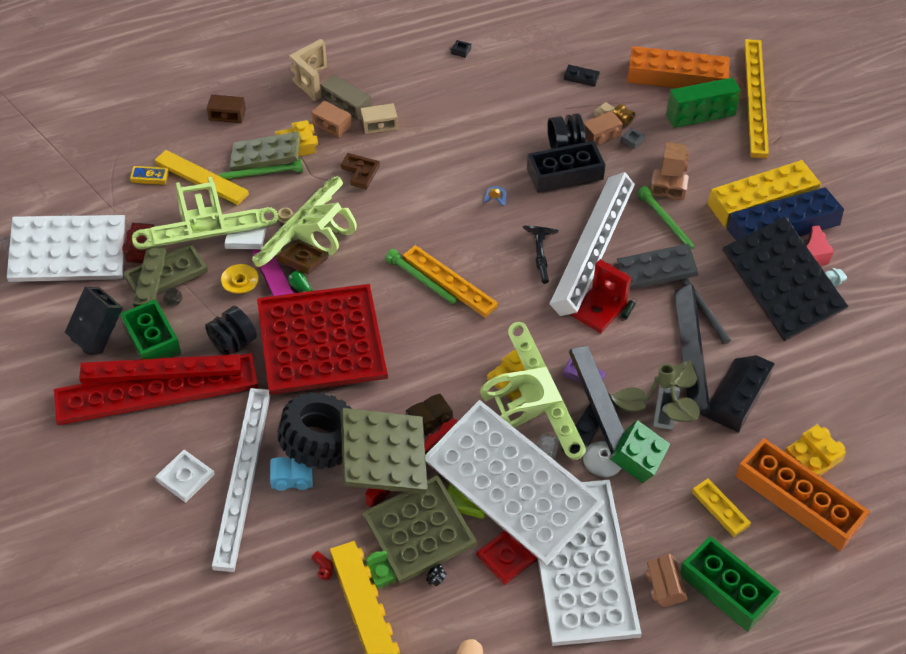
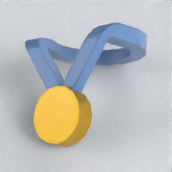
(494, 192)

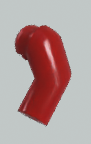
(325, 565)

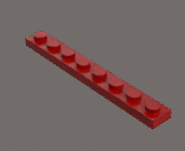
(160, 368)

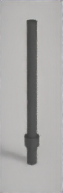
(709, 315)

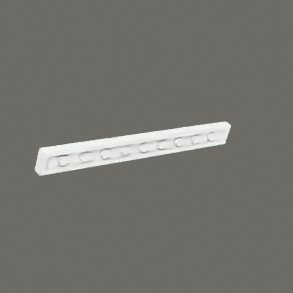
(241, 481)

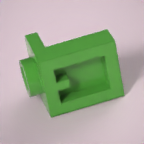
(380, 569)

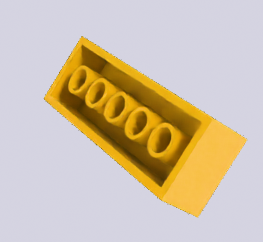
(761, 189)

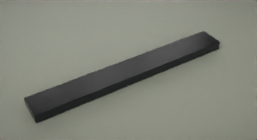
(692, 345)

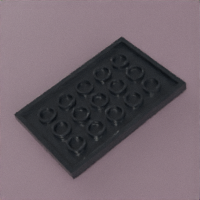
(785, 278)

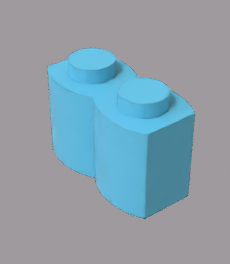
(288, 474)

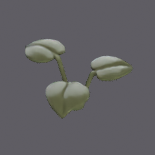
(680, 410)

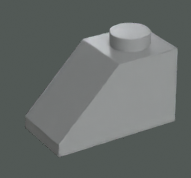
(663, 399)

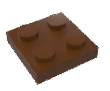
(302, 256)

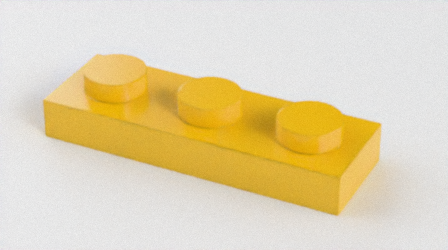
(721, 507)

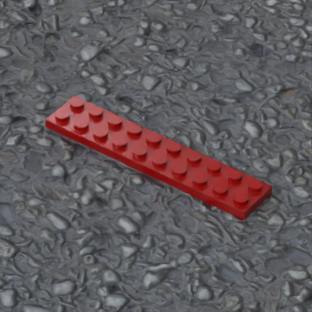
(106, 399)

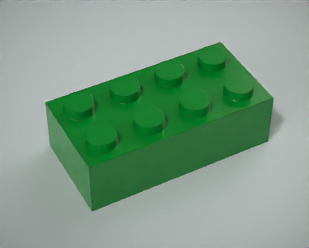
(703, 102)
(729, 583)

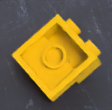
(308, 141)
(509, 364)
(817, 450)

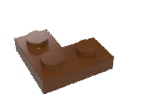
(363, 169)

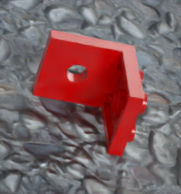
(604, 296)

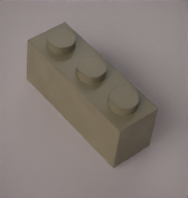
(345, 95)

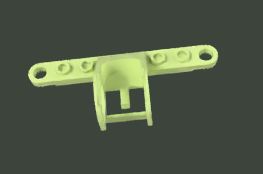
(310, 218)
(203, 221)
(537, 392)

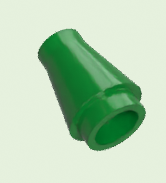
(299, 282)

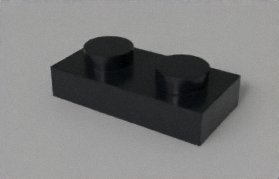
(581, 75)

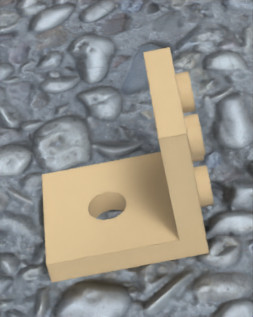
(307, 72)

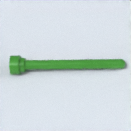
(294, 166)
(645, 195)
(394, 257)

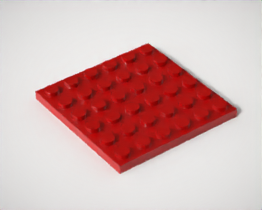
(321, 339)

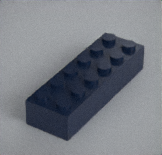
(801, 210)

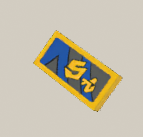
(149, 175)

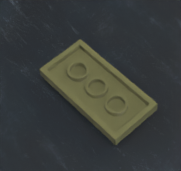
(265, 151)
(178, 268)

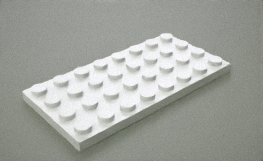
(513, 482)
(590, 583)

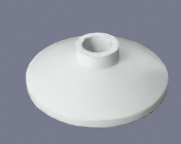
(596, 463)

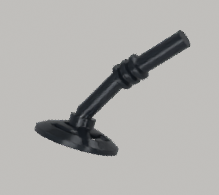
(539, 235)

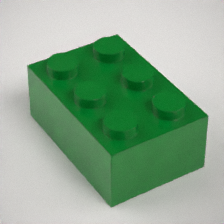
(150, 331)

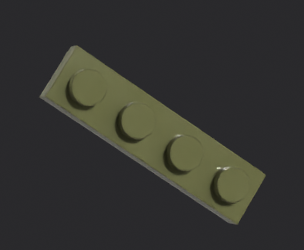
(150, 275)

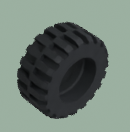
(305, 444)

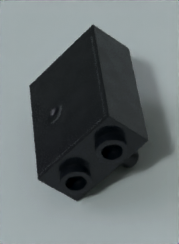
(93, 320)

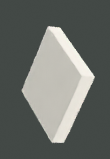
(246, 239)
(184, 475)

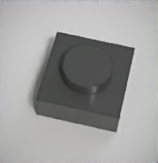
(633, 138)

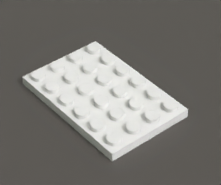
(66, 248)

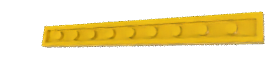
(756, 99)

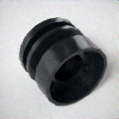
(566, 132)
(231, 331)

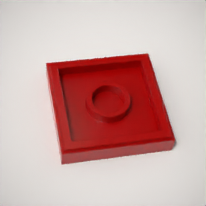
(505, 557)

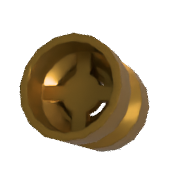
(624, 115)

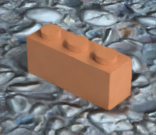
(675, 159)

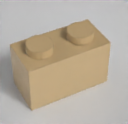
(379, 118)

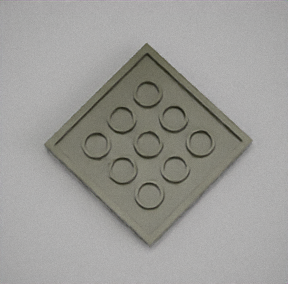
(383, 451)
(419, 530)

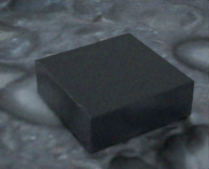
(461, 48)

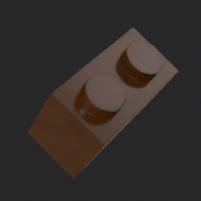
(226, 108)

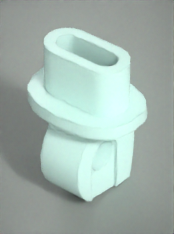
(836, 276)

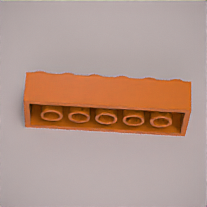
(675, 68)
(802, 494)

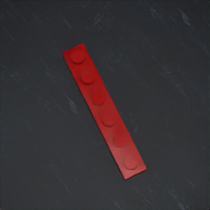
(374, 496)

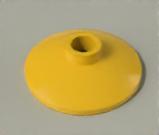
(239, 279)

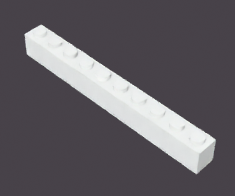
(592, 245)

